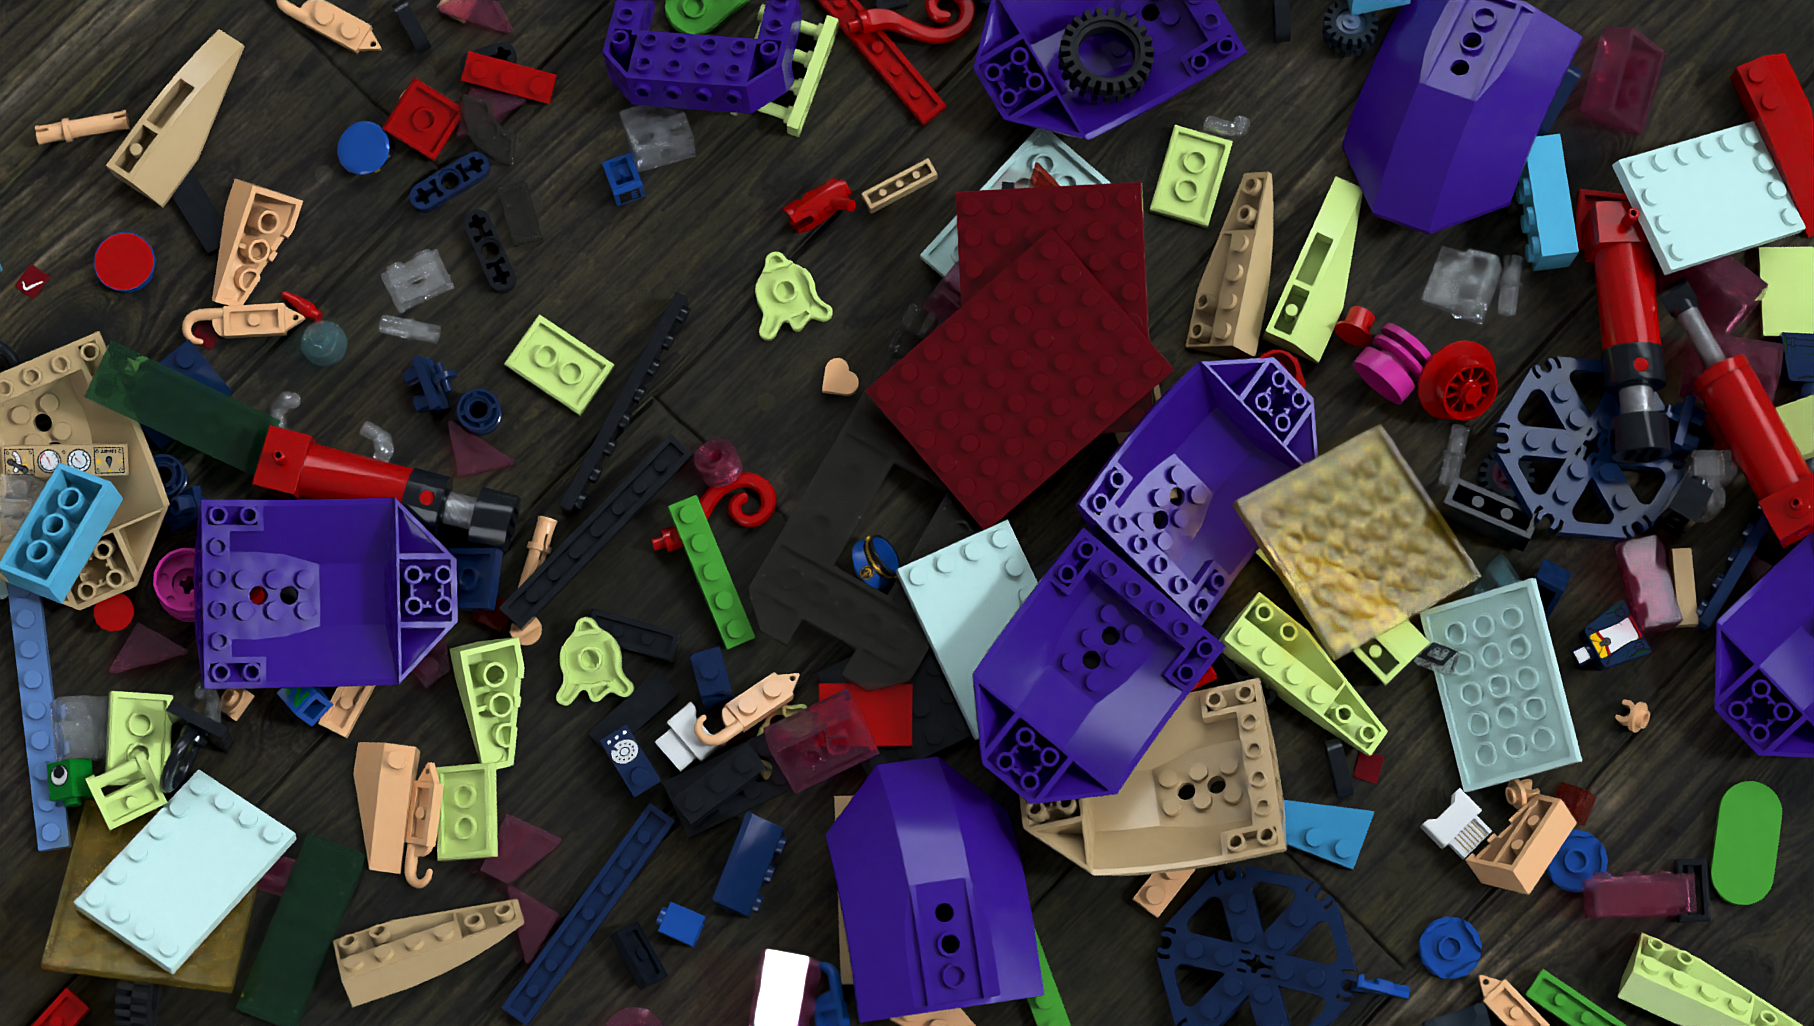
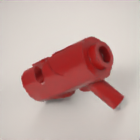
(819, 205)

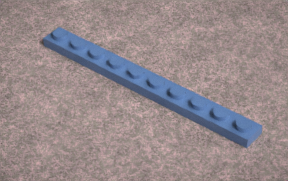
(35, 696)

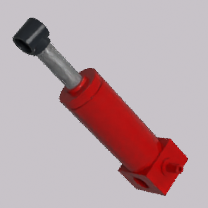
(1748, 423)

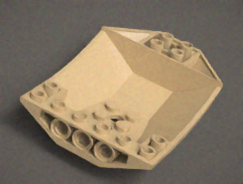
(56, 387)
(1147, 826)

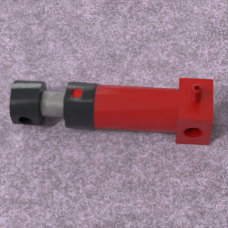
(1628, 329)
(300, 469)

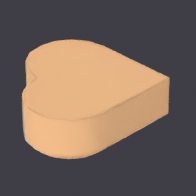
(839, 379)

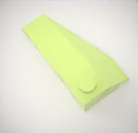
(489, 688)

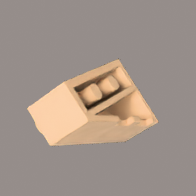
(1525, 847)

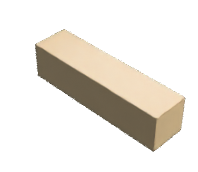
(899, 186)
(1684, 585)

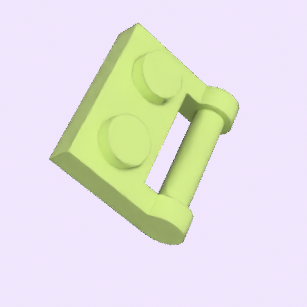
(130, 800)

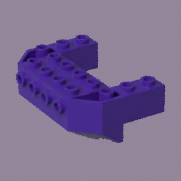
(701, 69)

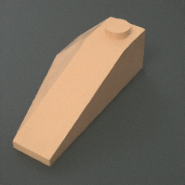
(251, 233)
(384, 792)

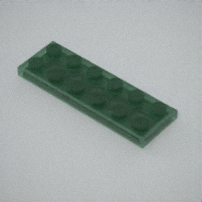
(180, 407)
(301, 931)

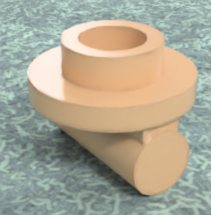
(529, 635)
(235, 702)

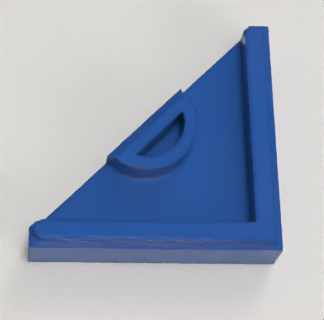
(1380, 987)

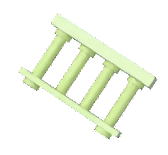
(815, 63)

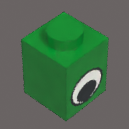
(68, 781)

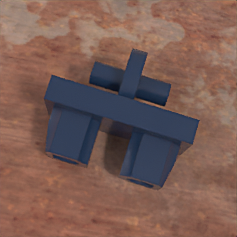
(434, 382)
(1681, 417)
(183, 509)

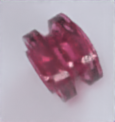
(718, 463)

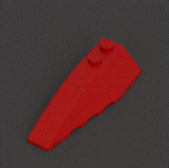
(1785, 124)

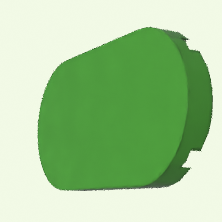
(700, 16)
(1745, 843)

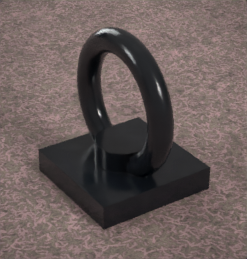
(195, 734)

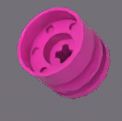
(1393, 363)
(170, 577)

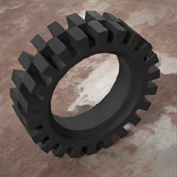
(1098, 85)

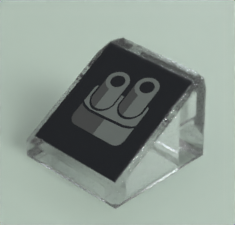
(1438, 658)

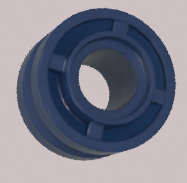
(476, 398)
(179, 474)

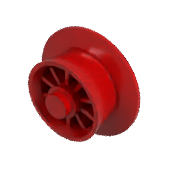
(1458, 381)

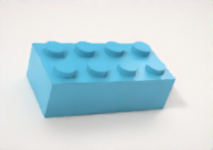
(1547, 206)
(60, 532)

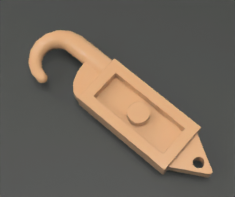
(333, 24)
(244, 321)
(750, 707)
(422, 823)
(1508, 1004)

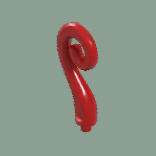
(884, 19)
(712, 496)

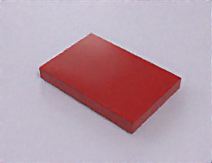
(884, 710)

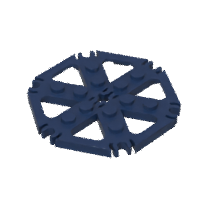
(1574, 472)
(1249, 935)

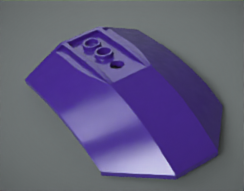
(1021, 60)
(1449, 144)
(1215, 440)
(366, 585)
(1769, 659)
(1074, 729)
(899, 851)

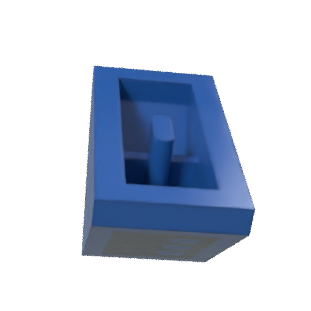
(623, 179)

